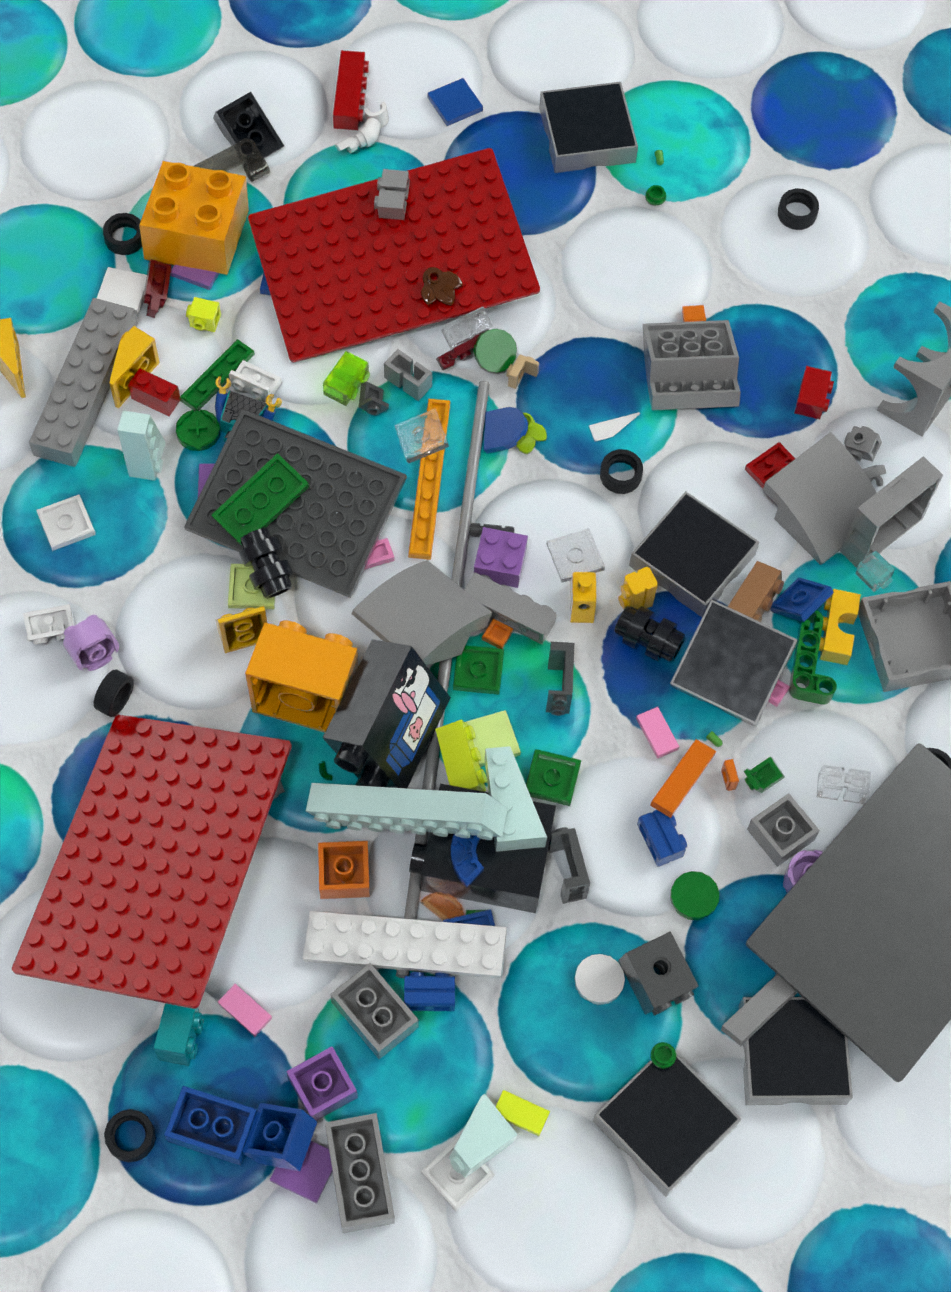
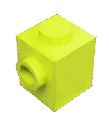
(203, 314)

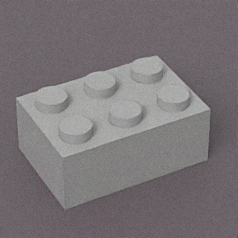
(374, 1010)

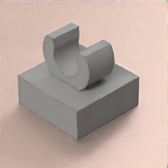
(874, 473)

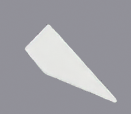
(611, 427)

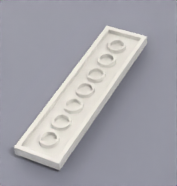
(405, 944)

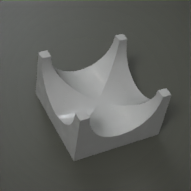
(930, 380)

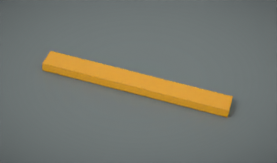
(428, 492)

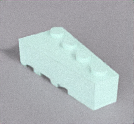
(141, 445)
(508, 787)

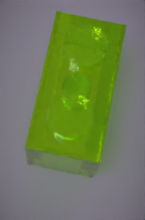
(346, 378)

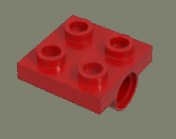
(769, 463)

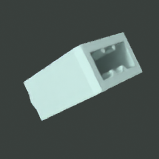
(482, 1138)

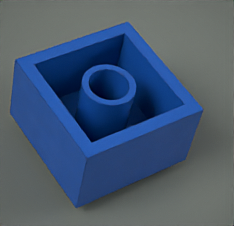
(280, 1136)

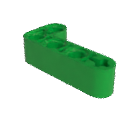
(809, 655)

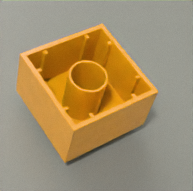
(194, 217)
(299, 674)

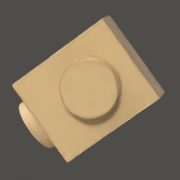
(522, 365)

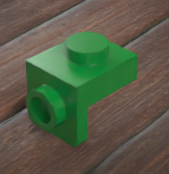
(763, 775)

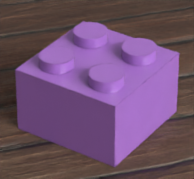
(501, 556)
(322, 1084)

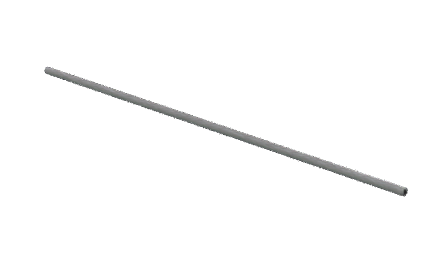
(445, 665)

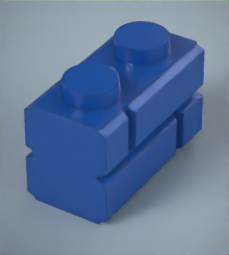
(662, 837)
(429, 992)

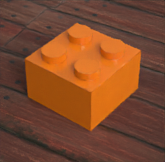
(343, 869)

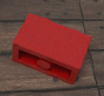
(154, 392)
(813, 392)

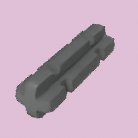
(476, 529)

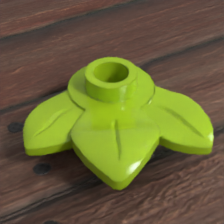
(534, 433)

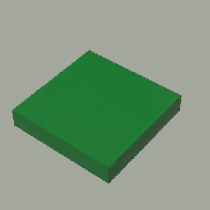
(479, 670)
(552, 777)

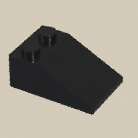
(247, 121)

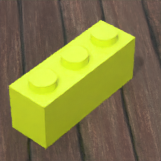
(461, 756)

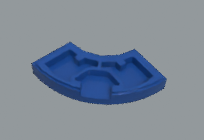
(465, 859)

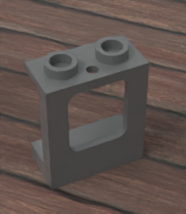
(561, 658)
(577, 886)

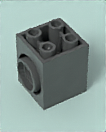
(654, 990)

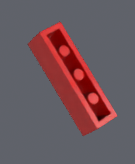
(349, 90)

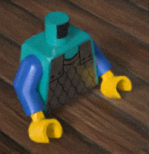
(230, 405)

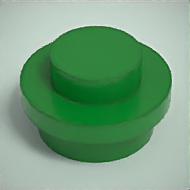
(655, 195)
(663, 1055)

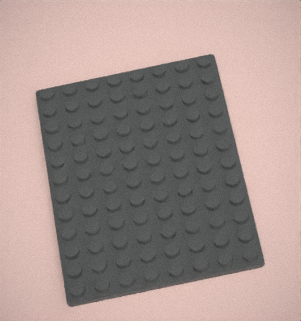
(873, 920)

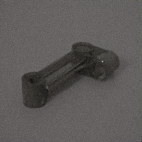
(232, 157)

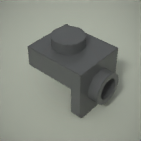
(371, 399)

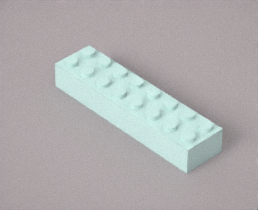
(407, 810)

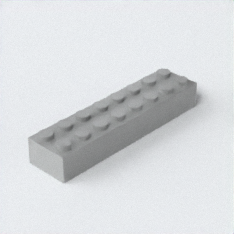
(81, 384)

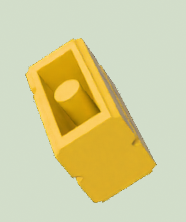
(638, 589)

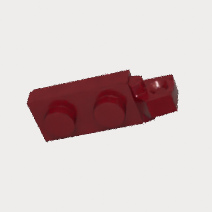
(156, 286)
(462, 351)

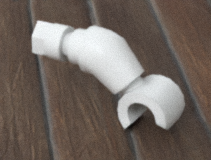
(368, 133)

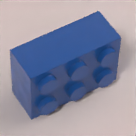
(210, 1125)

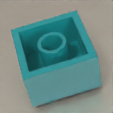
(178, 1034)

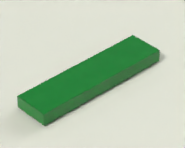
(205, 386)

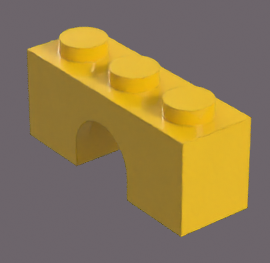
(835, 644)

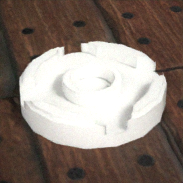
(599, 979)

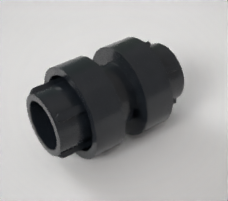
(269, 572)
(635, 626)

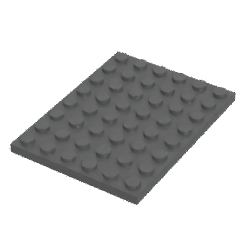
(330, 525)

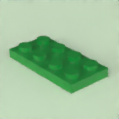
(261, 499)

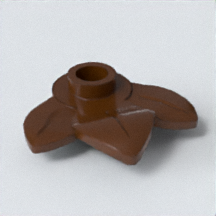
(440, 289)

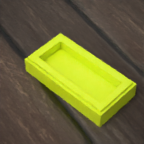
(522, 1113)

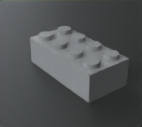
(359, 1173)

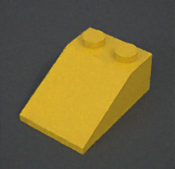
(134, 352)
(10, 356)
(241, 629)

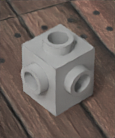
(862, 443)

